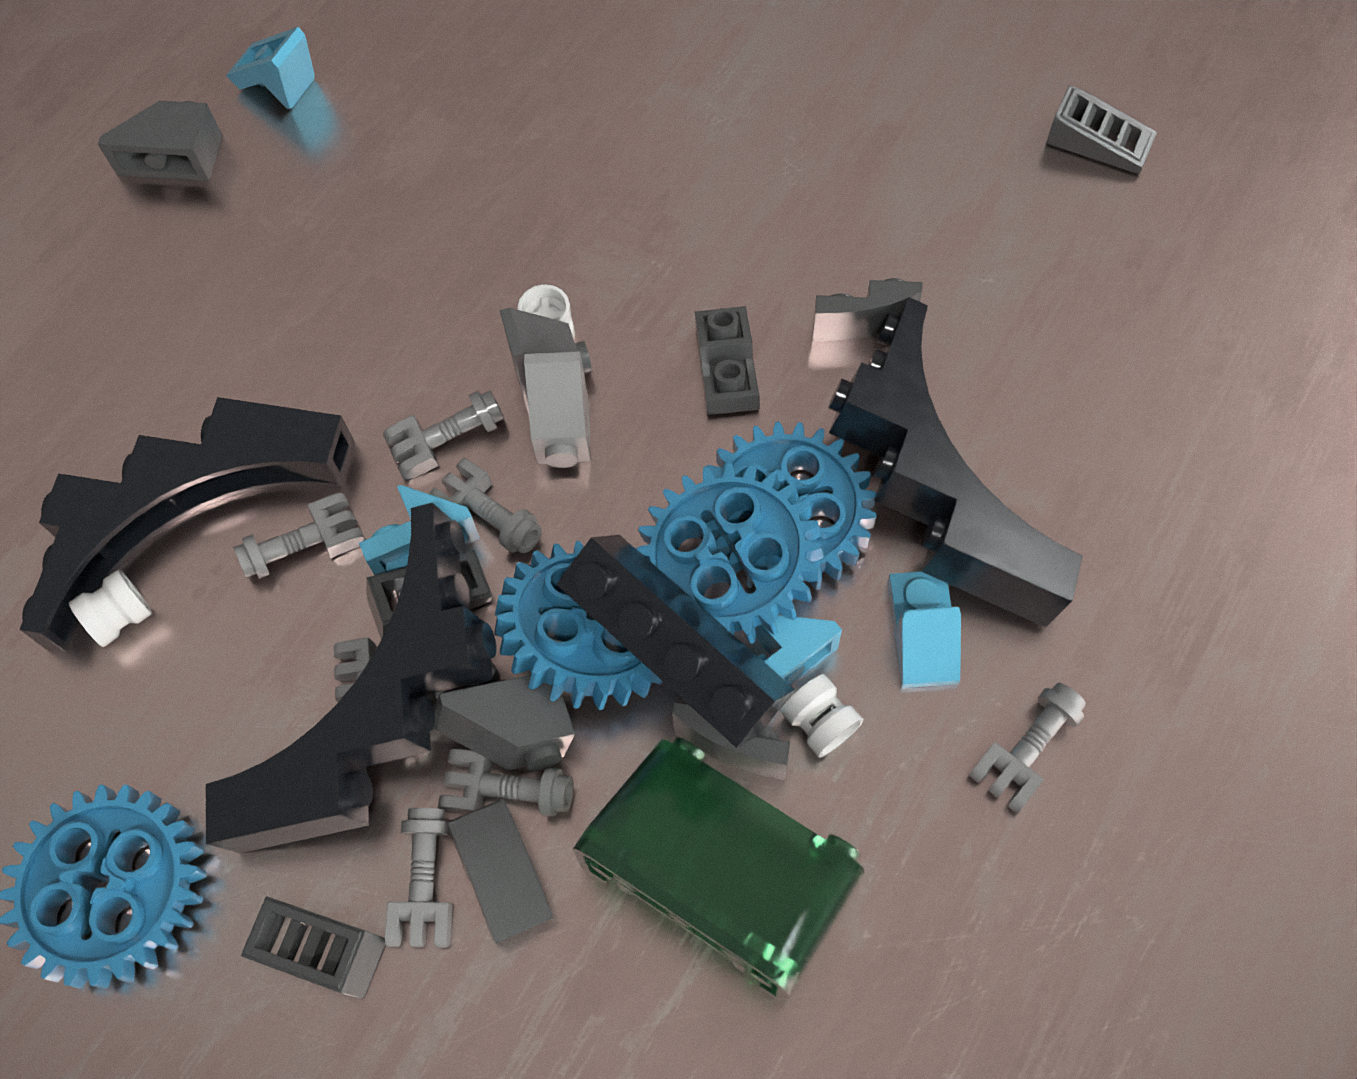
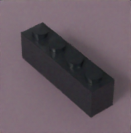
(675, 638)

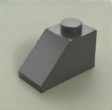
(165, 142)
(538, 334)
(507, 723)

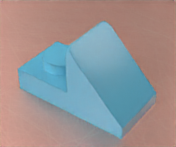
(279, 64)
(390, 545)
(925, 630)
(798, 645)

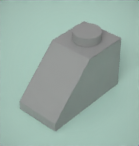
(558, 408)

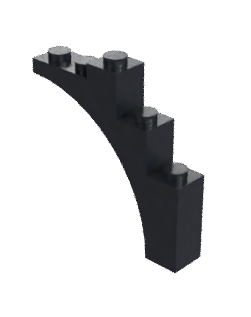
(163, 481)
(970, 532)
(385, 715)

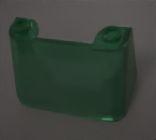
(722, 864)

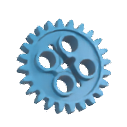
(846, 506)
(775, 528)
(584, 657)
(52, 877)

